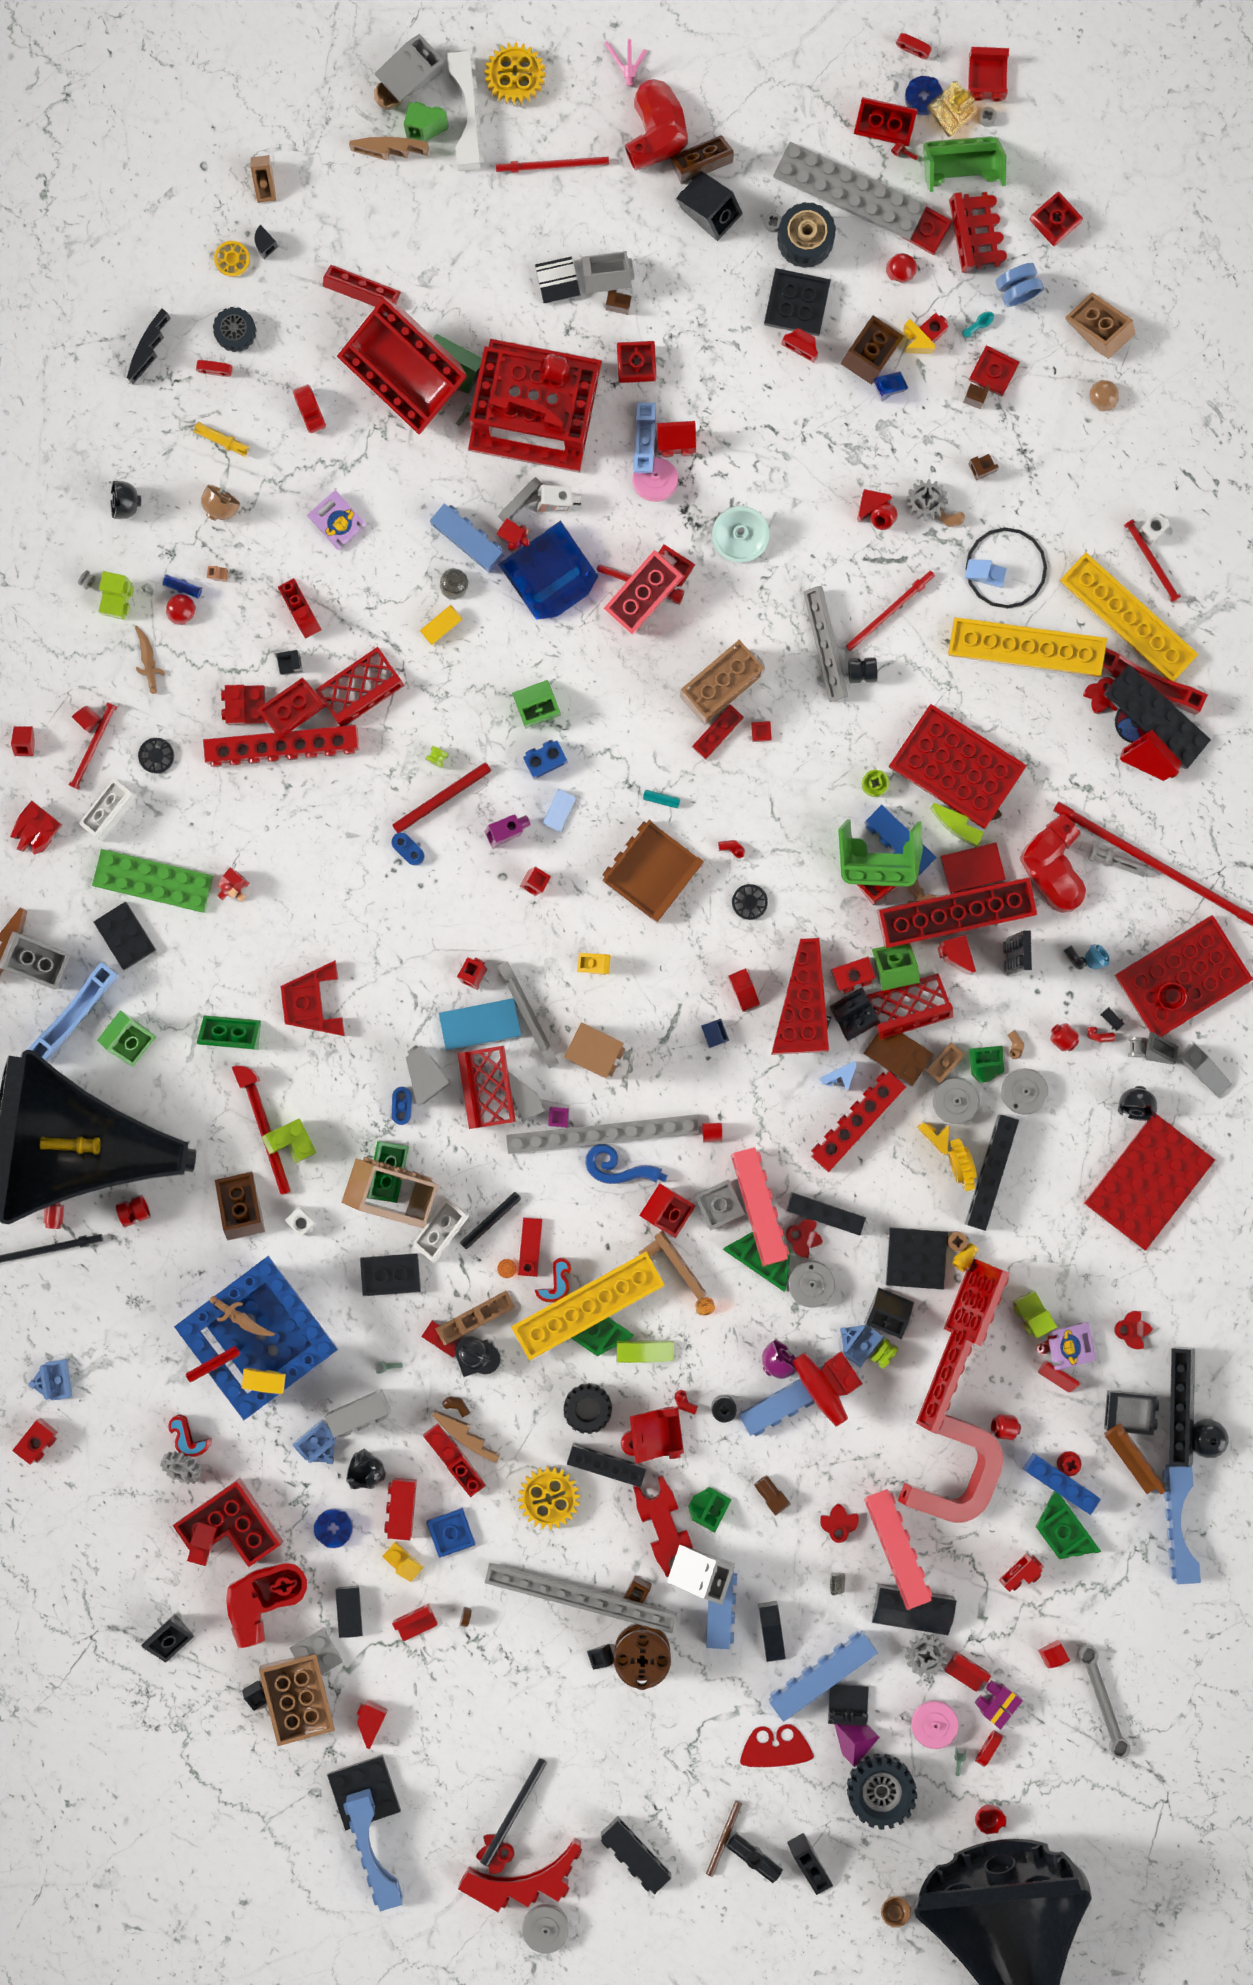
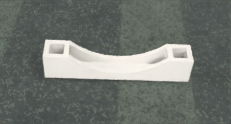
(467, 148)

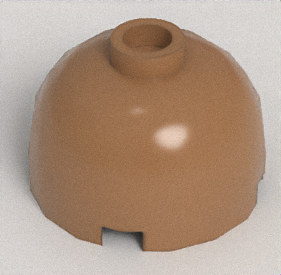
(218, 504)

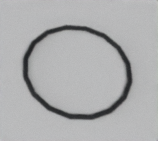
(1043, 560)

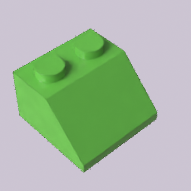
(896, 966)
(126, 1038)

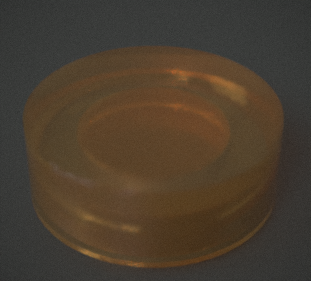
(506, 1268)
(705, 1306)

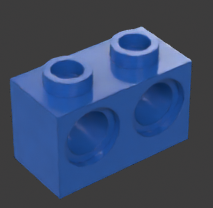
(547, 764)

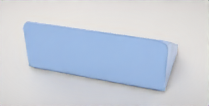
(559, 810)

